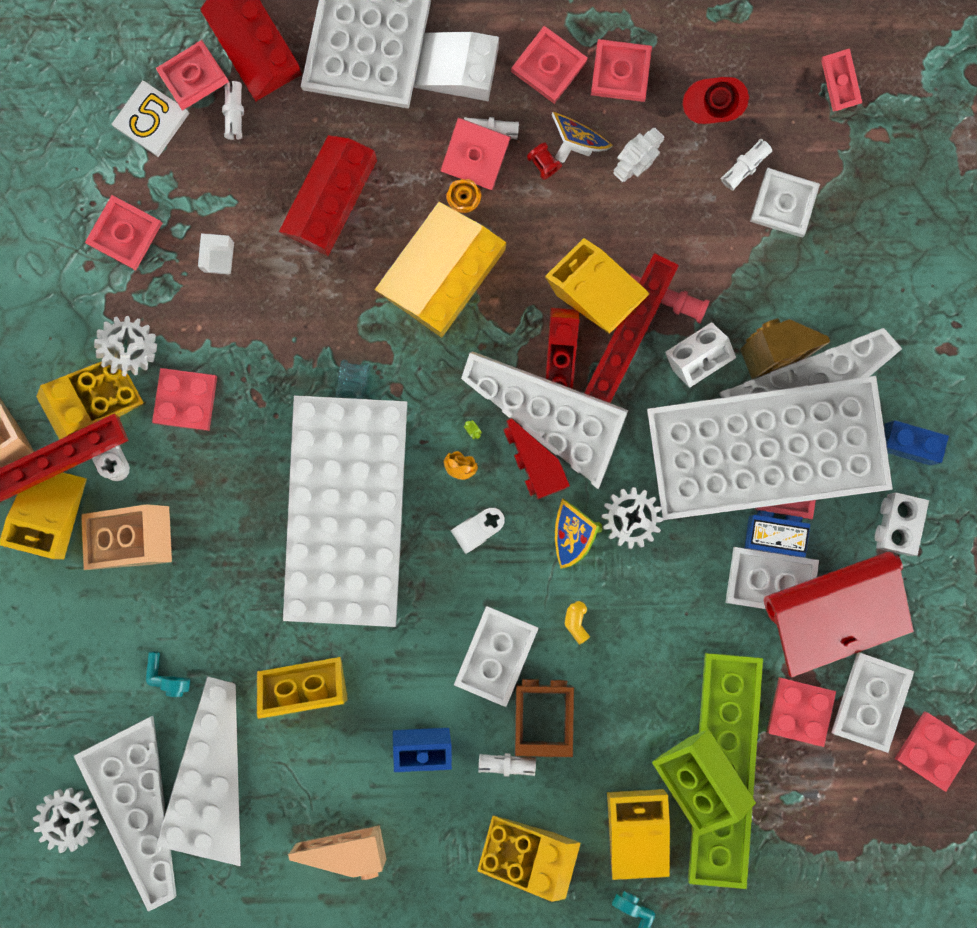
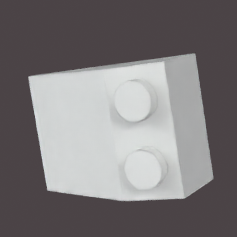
(457, 64)

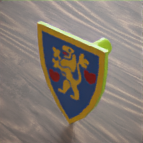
(573, 534)

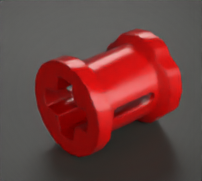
(544, 161)

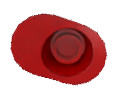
(715, 100)

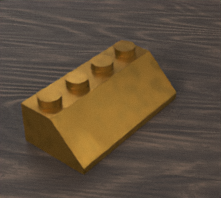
(780, 345)

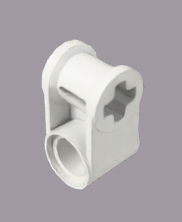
(104, 463)
(475, 532)

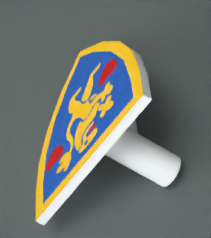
(577, 138)

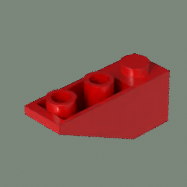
(562, 346)
(541, 466)

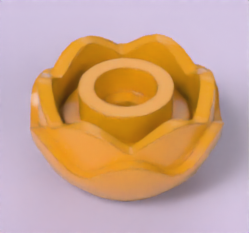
(463, 187)
(460, 466)

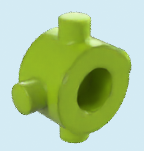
(472, 429)

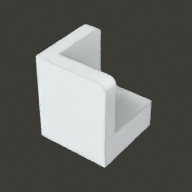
(215, 254)

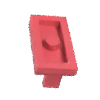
(841, 80)

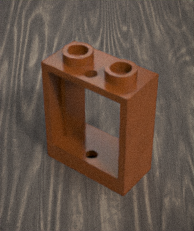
(544, 748)

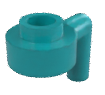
(172, 685)
(629, 904)

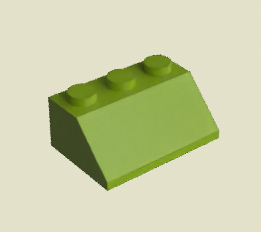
(704, 783)

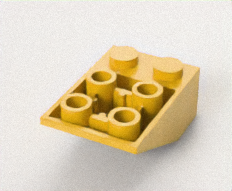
(596, 286)
(86, 398)
(44, 517)
(639, 834)
(529, 858)

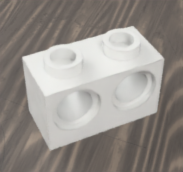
(700, 354)
(909, 527)

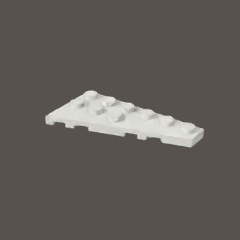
(846, 362)
(560, 418)
(130, 796)
(205, 796)

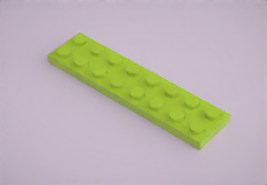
(732, 715)

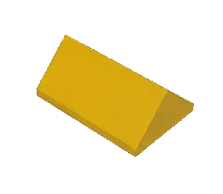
(300, 687)

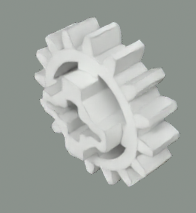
(638, 154)
(111, 344)
(643, 523)
(67, 831)

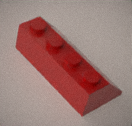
(252, 44)
(329, 193)

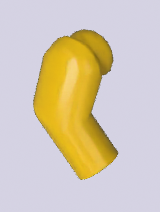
(574, 620)

